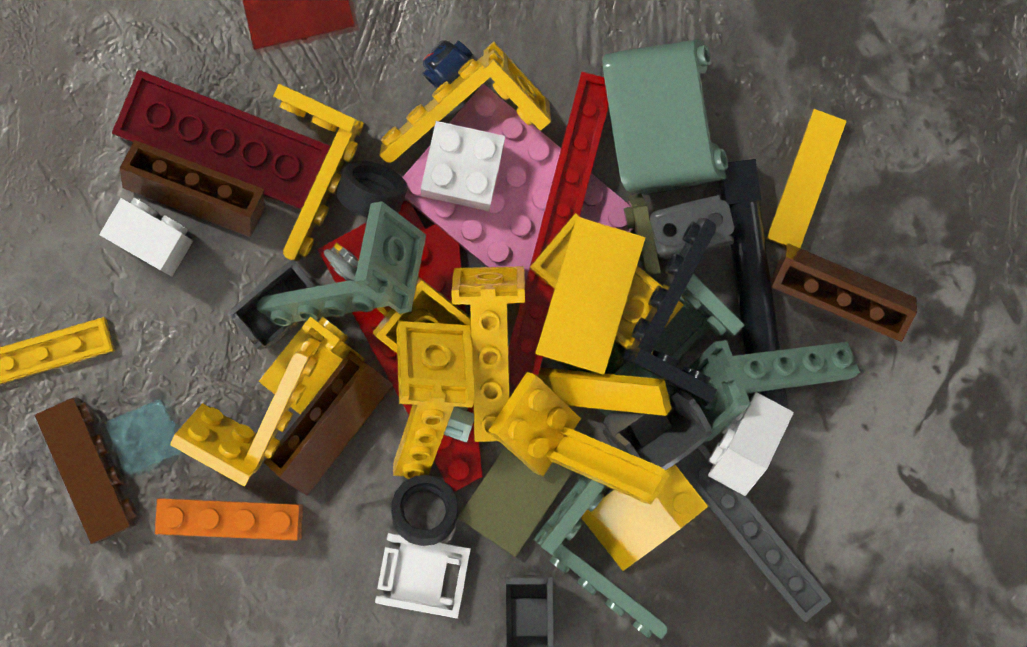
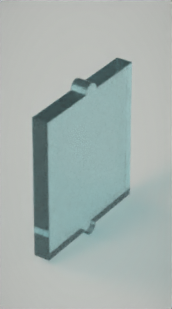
(142, 436)

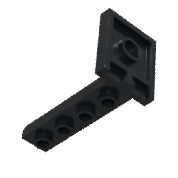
(663, 304)

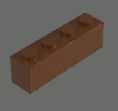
(192, 188)
(844, 292)
(328, 423)
(86, 470)

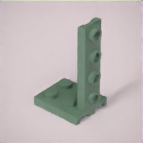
(383, 276)
(700, 312)
(763, 372)
(565, 524)

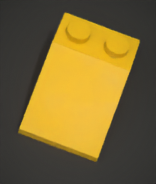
(634, 528)

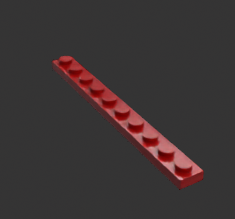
(563, 202)

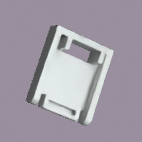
(417, 576)

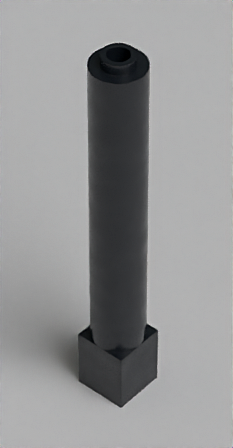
(751, 265)

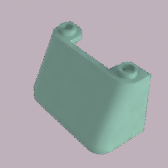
(661, 117)

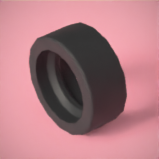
(370, 183)
(430, 484)

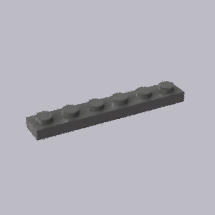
(755, 537)

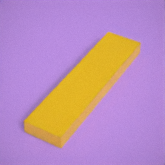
(806, 179)
(55, 350)
(608, 391)

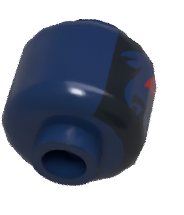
(445, 62)

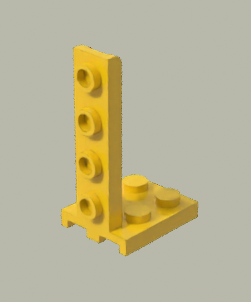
(508, 83)
(328, 178)
(488, 293)
(330, 351)
(435, 378)
(542, 432)
(234, 447)

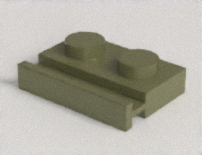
(638, 218)

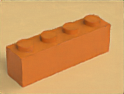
(229, 519)

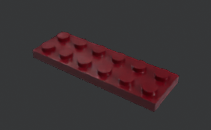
(221, 138)

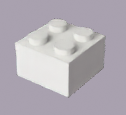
(462, 166)
(143, 235)
(749, 444)

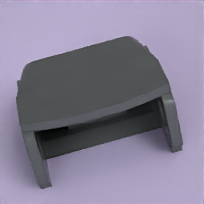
(671, 223)
(256, 324)
(660, 437)
(529, 611)

